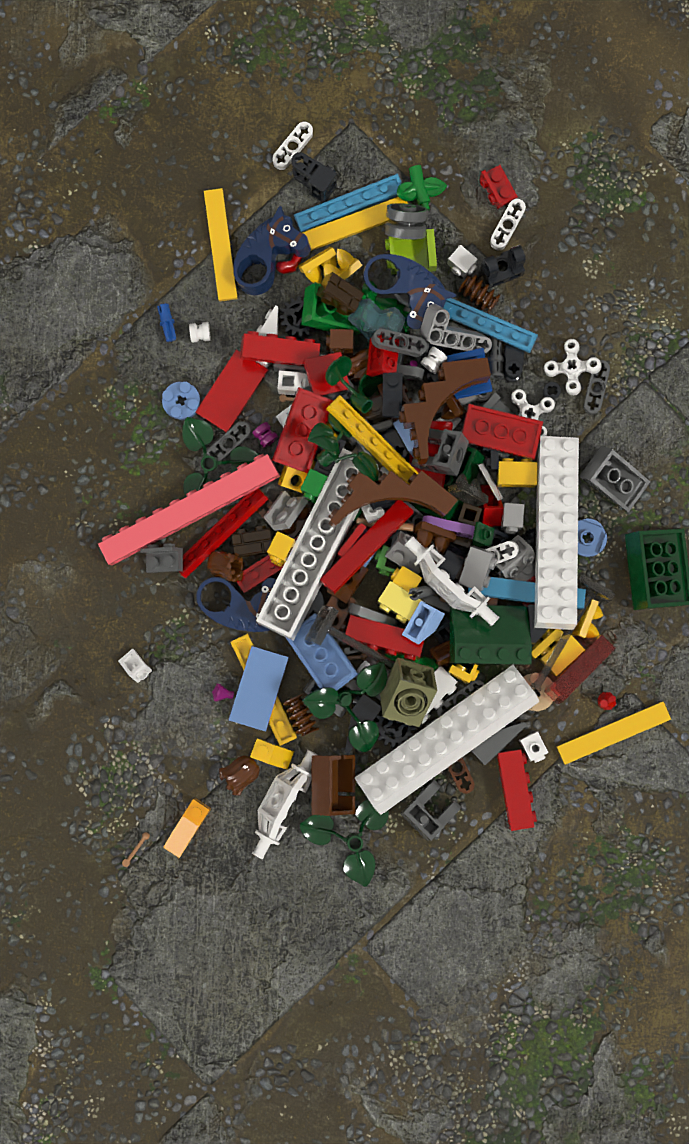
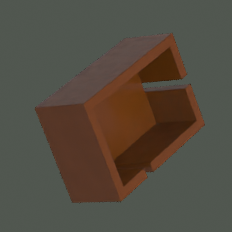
(330, 776)

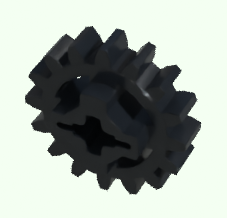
(293, 314)
(397, 735)

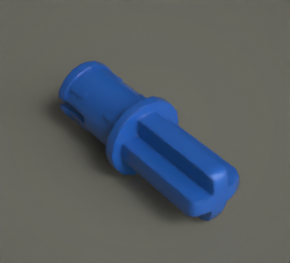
(167, 322)

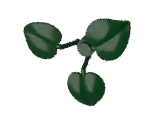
(368, 385)
(197, 435)
(324, 437)
(322, 704)
(357, 866)

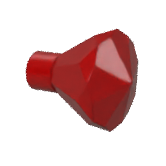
(607, 700)

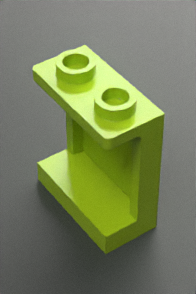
(418, 250)

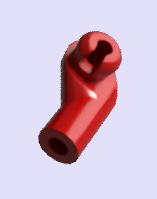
(288, 266)

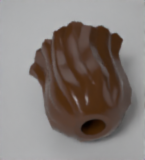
(359, 365)
(226, 565)
(239, 774)

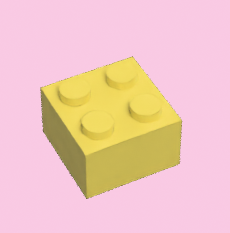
(398, 601)

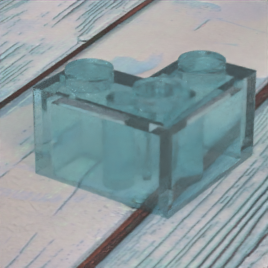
(371, 318)

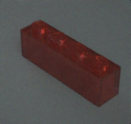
(579, 669)

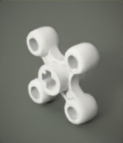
(572, 374)
(535, 410)

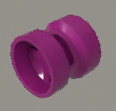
(265, 435)

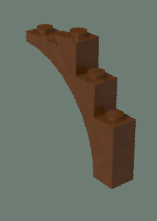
(452, 378)
(365, 491)

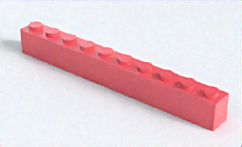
(188, 510)

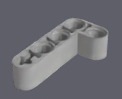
(440, 331)

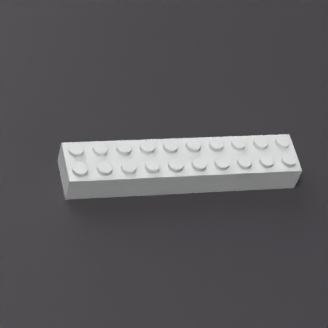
(556, 533)
(310, 556)
(446, 739)

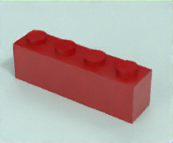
(277, 350)
(383, 637)
(515, 789)

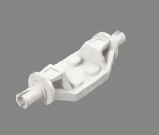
(447, 589)
(278, 801)

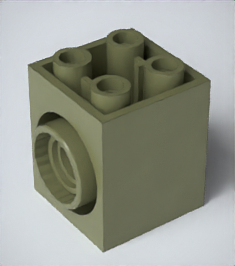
(408, 692)

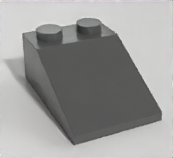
(615, 478)

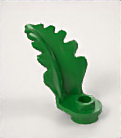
(384, 303)

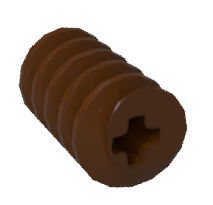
(480, 293)
(300, 715)

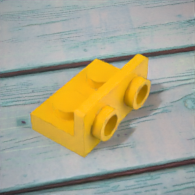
(460, 673)

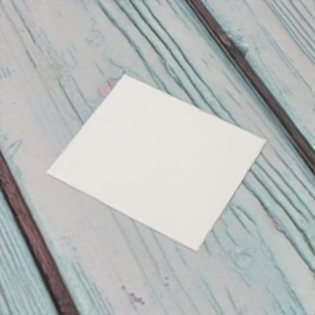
(490, 481)

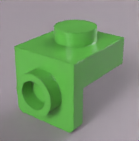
(380, 556)

